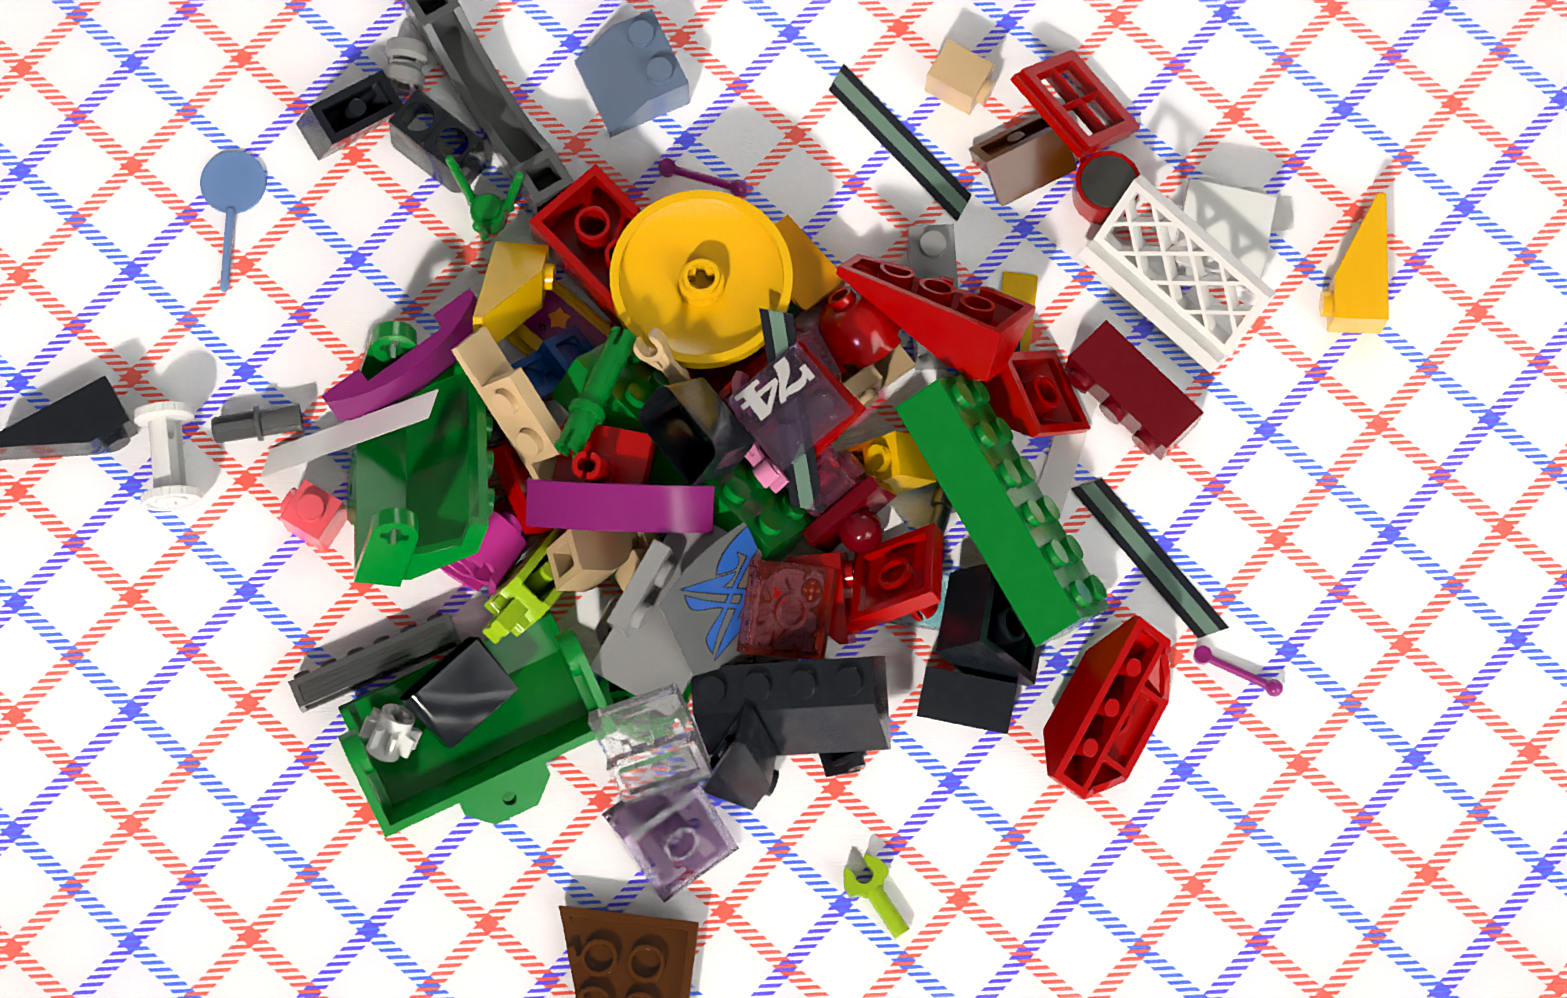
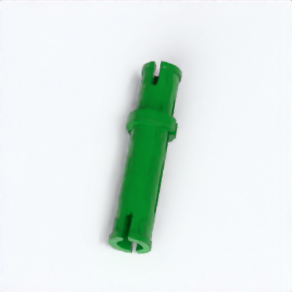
(589, 407)

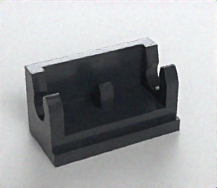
(966, 700)

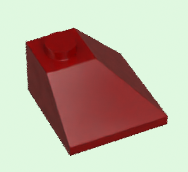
(1036, 396)

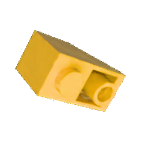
(894, 460)

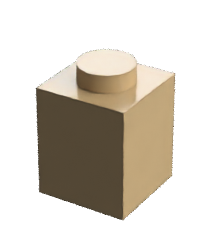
(960, 78)

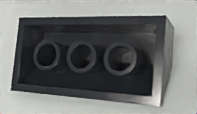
(799, 703)

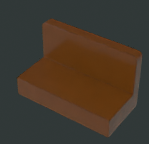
(1023, 159)

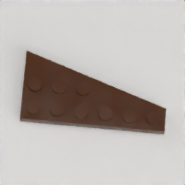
(628, 954)

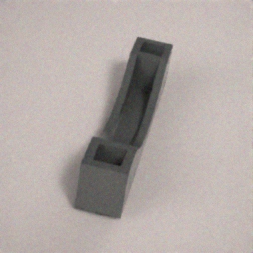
(488, 100)

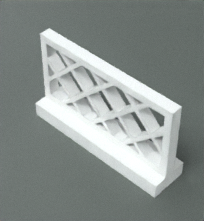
(1160, 295)

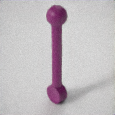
(668, 168)
(1203, 656)

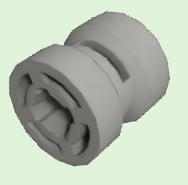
(405, 64)

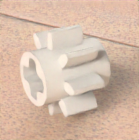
(390, 732)

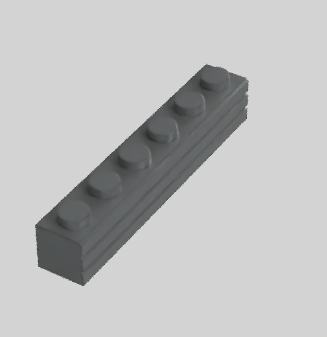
(374, 662)

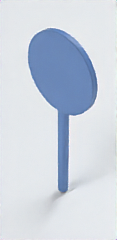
(232, 185)

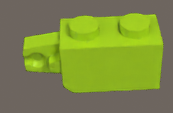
(524, 593)

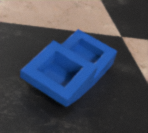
(553, 359)

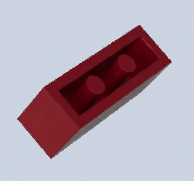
(1132, 391)

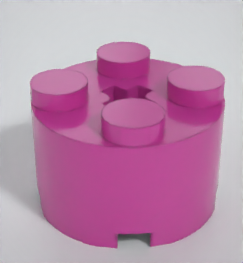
(496, 557)

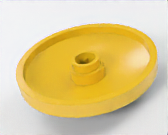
(699, 275)

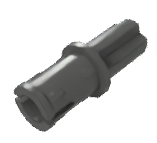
(257, 423)

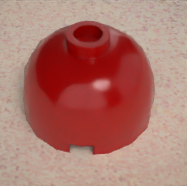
(856, 330)

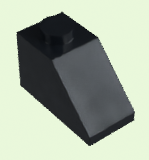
(348, 115)
(743, 762)

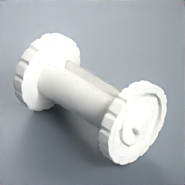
(167, 456)

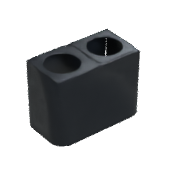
(407, 141)
(682, 443)
(459, 692)

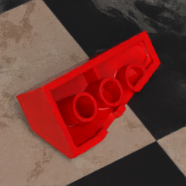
(955, 325)

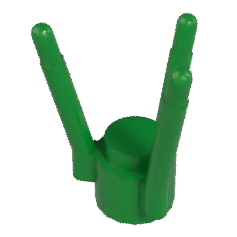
(486, 210)

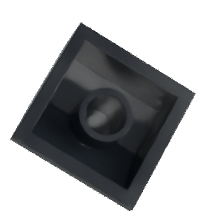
(983, 631)

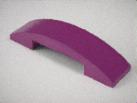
(412, 371)
(619, 506)

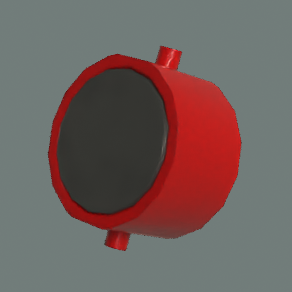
(1101, 184)

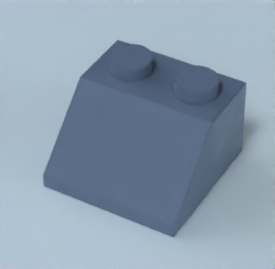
(633, 74)

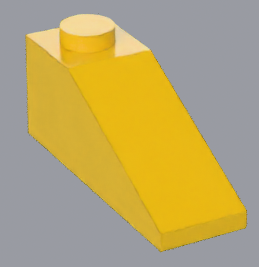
(513, 287)
(1359, 289)

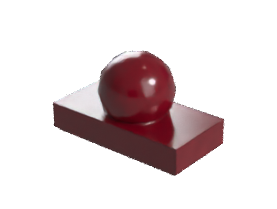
(852, 519)

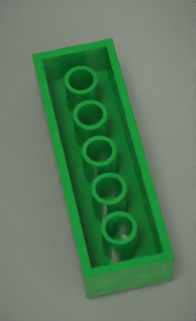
(737, 495)
(1003, 507)

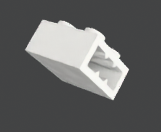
(1234, 218)

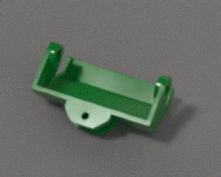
(423, 488)
(502, 761)

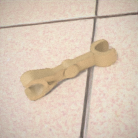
(660, 356)

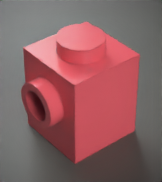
(313, 515)

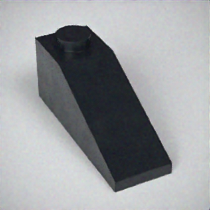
(76, 425)

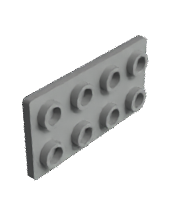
(640, 647)

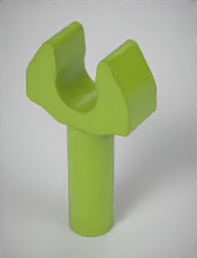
(876, 894)

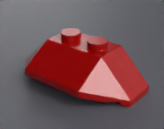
(1108, 709)

